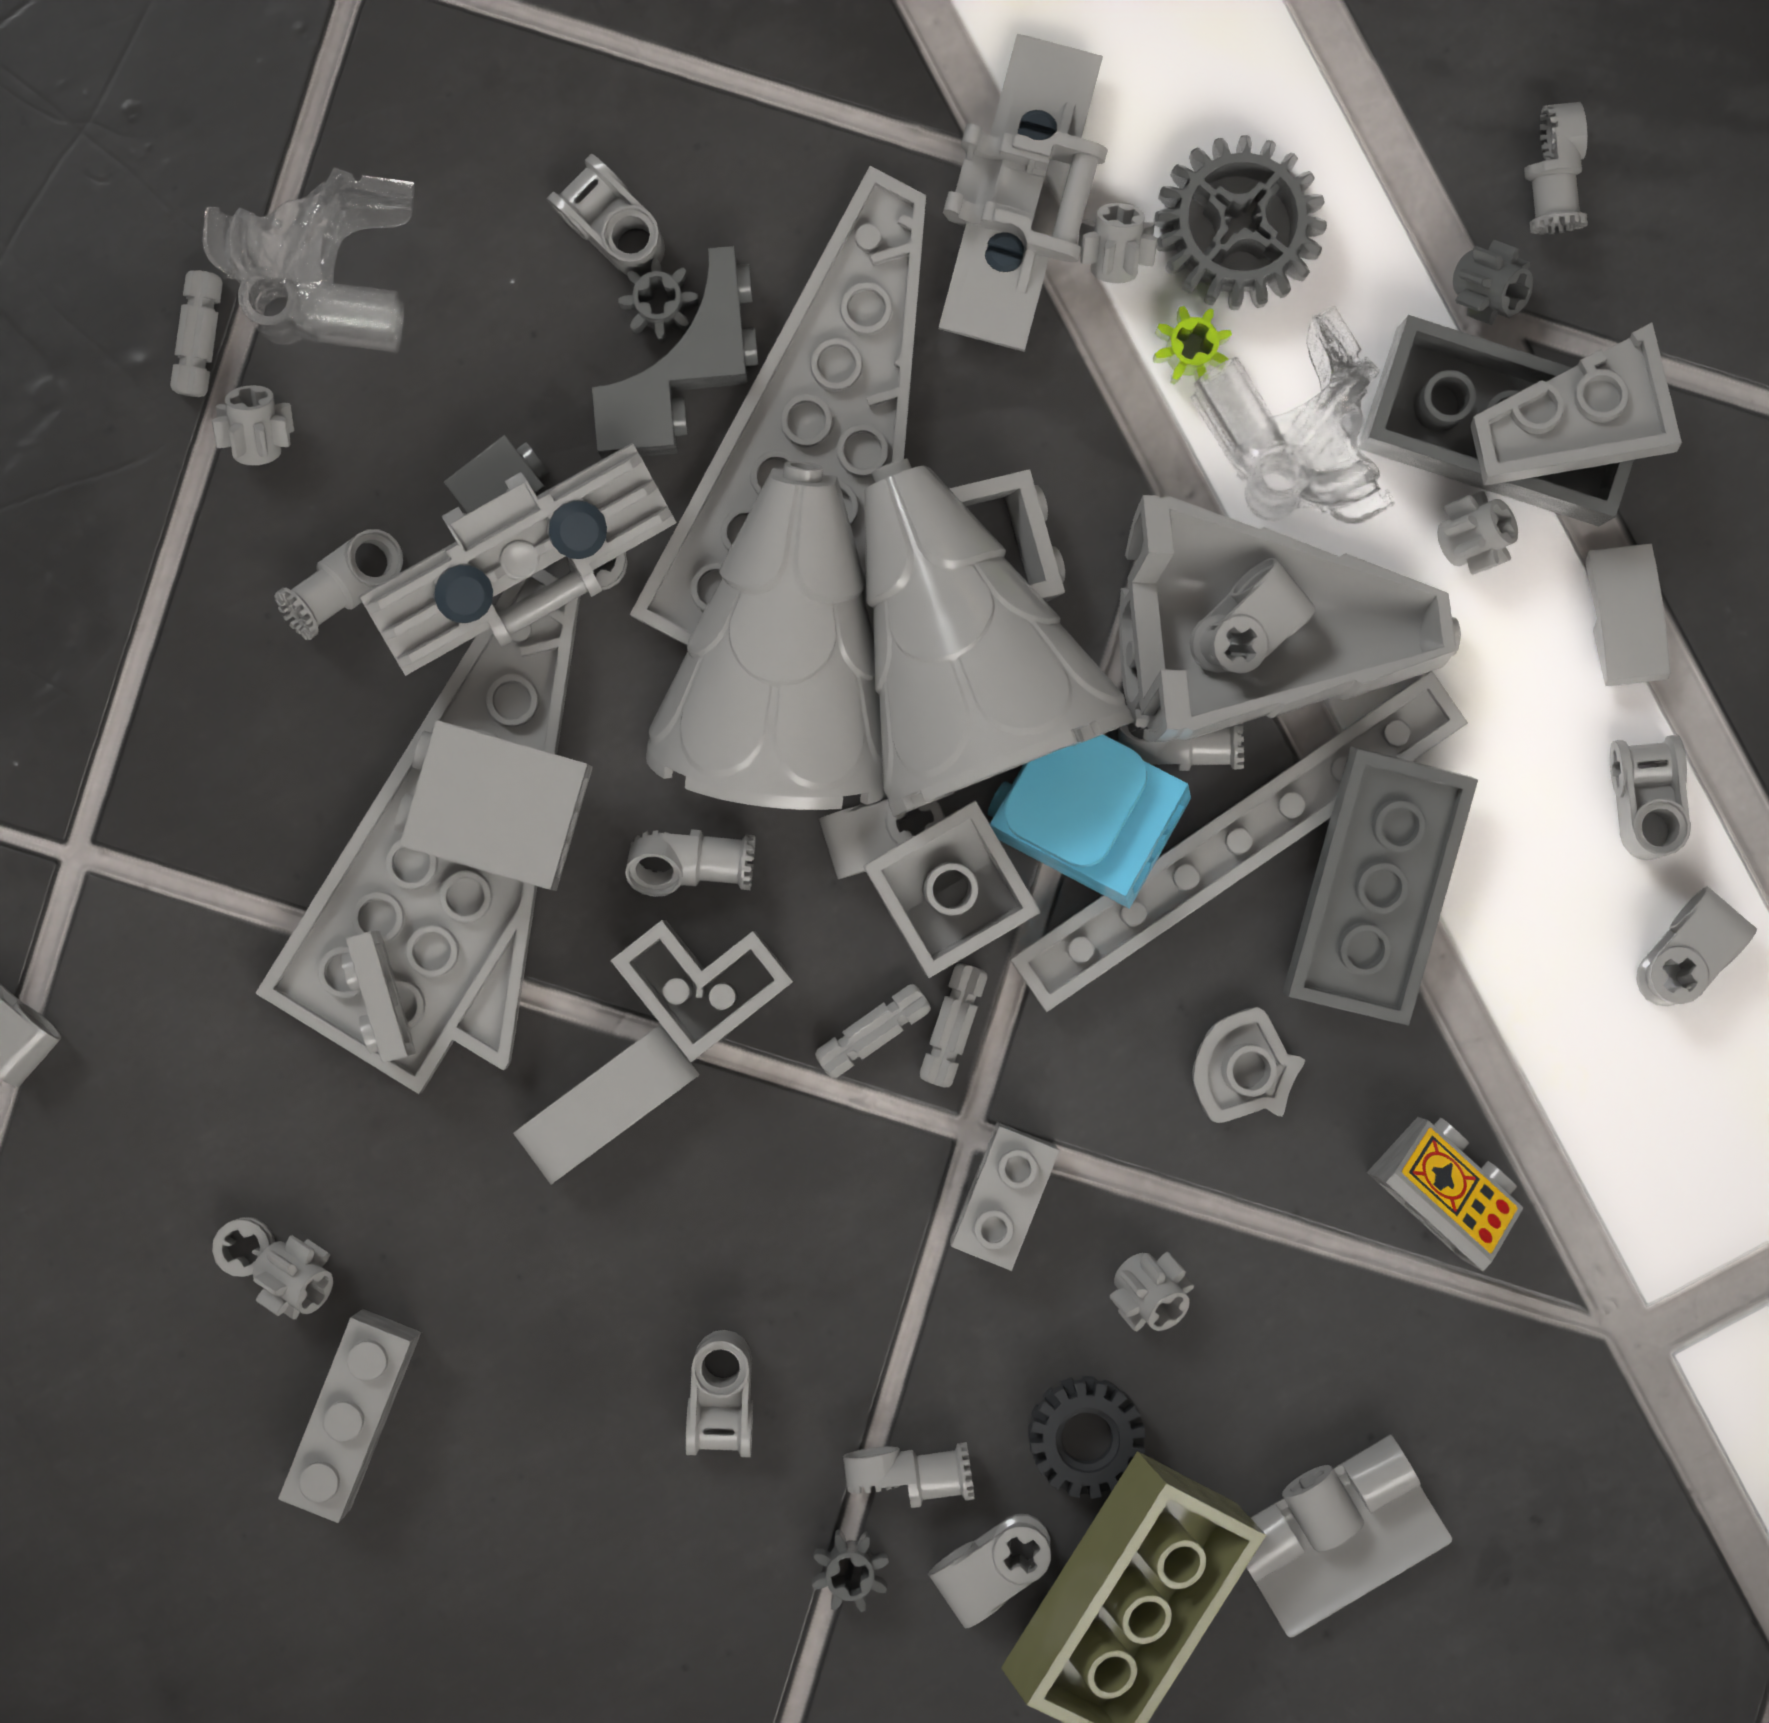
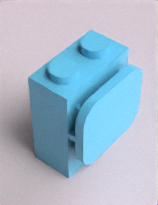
(1092, 815)

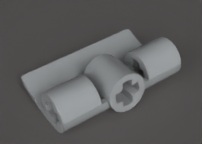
(1343, 1535)

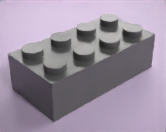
(1436, 387)

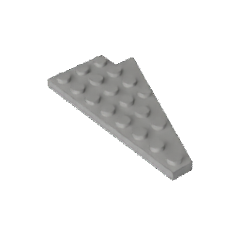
(823, 397)
(447, 928)

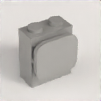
(493, 804)

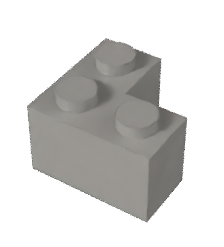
(699, 1002)

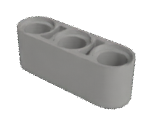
(606, 1104)

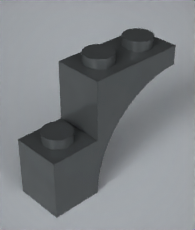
(707, 356)

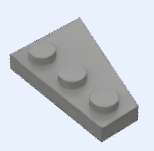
(1591, 416)

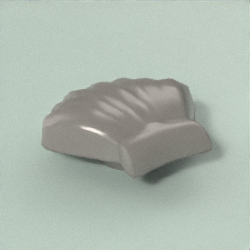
(1243, 1067)

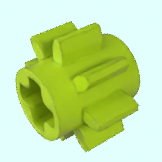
(1209, 345)

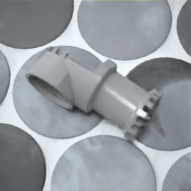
(1555, 178)
(336, 583)
(1214, 748)
(692, 860)
(926, 1475)

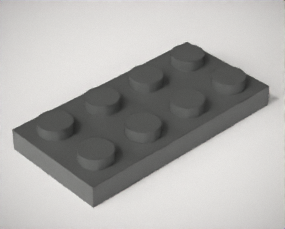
(1380, 886)

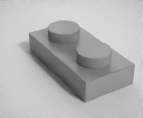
(385, 1023)

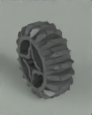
(1273, 180)

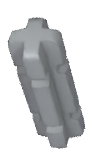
(196, 333)
(953, 1025)
(872, 1031)

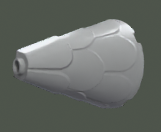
(1362, 637)
(965, 648)
(781, 664)

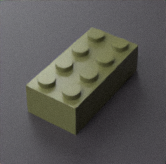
(1133, 1598)

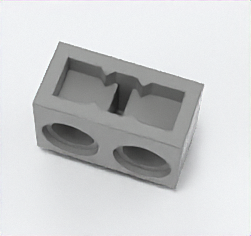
(1004, 1196)

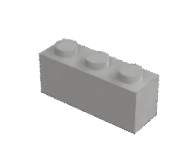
(349, 1415)

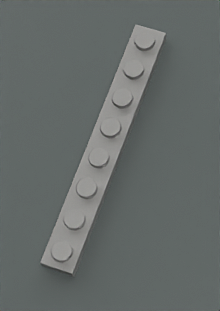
(1232, 845)

